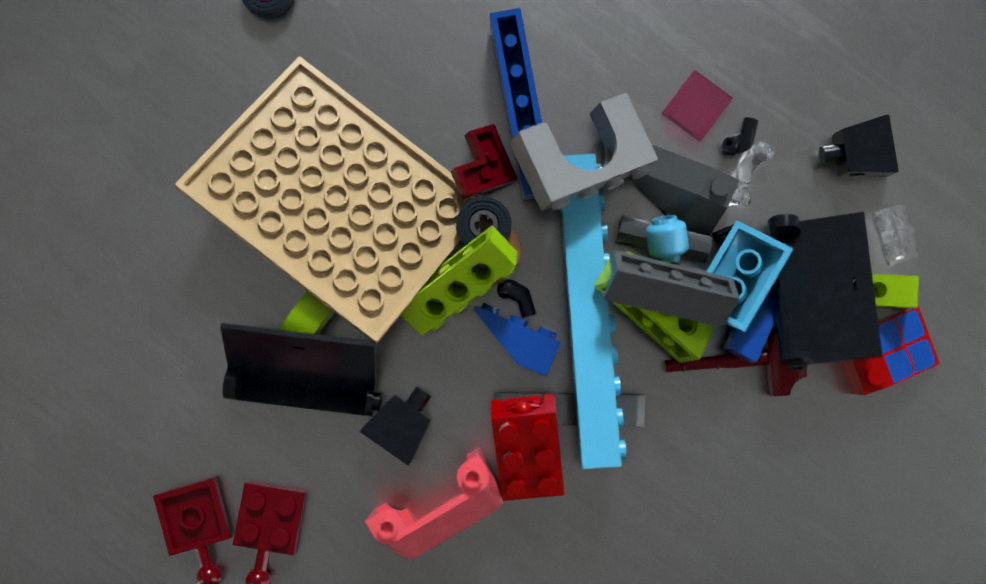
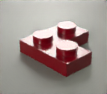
(491, 164)

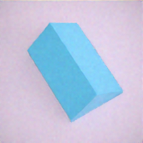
(754, 265)

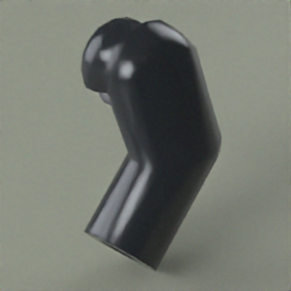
(744, 140)
(518, 293)

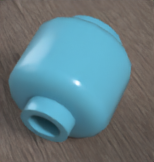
(667, 238)

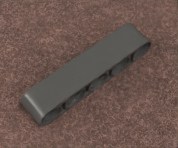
(632, 407)

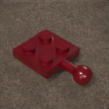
(193, 520)
(268, 522)

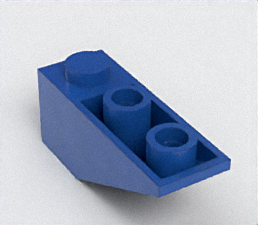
(524, 345)

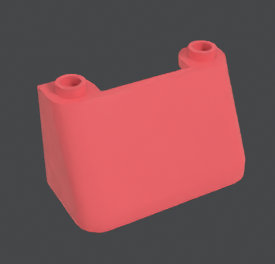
(414, 537)

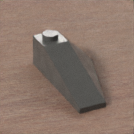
(688, 190)

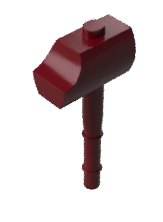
(779, 377)

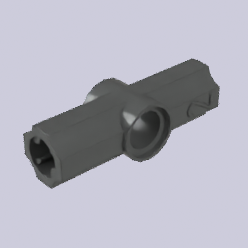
(633, 233)

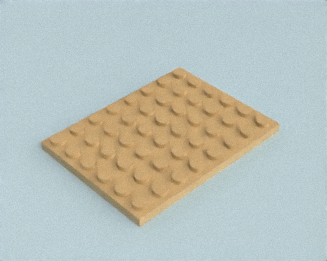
(331, 198)

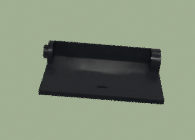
(814, 295)
(300, 370)

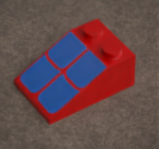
(905, 353)

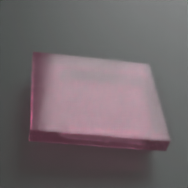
(697, 105)

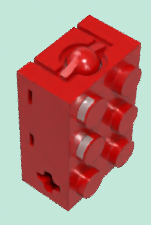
(527, 447)

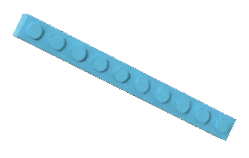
(590, 329)

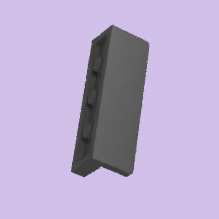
(670, 289)

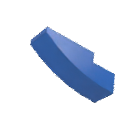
(751, 343)

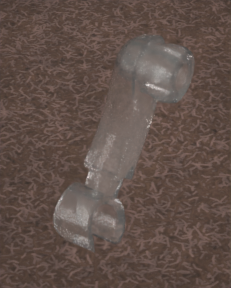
(751, 160)

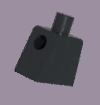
(863, 150)
(400, 425)

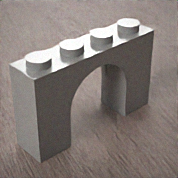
(557, 181)

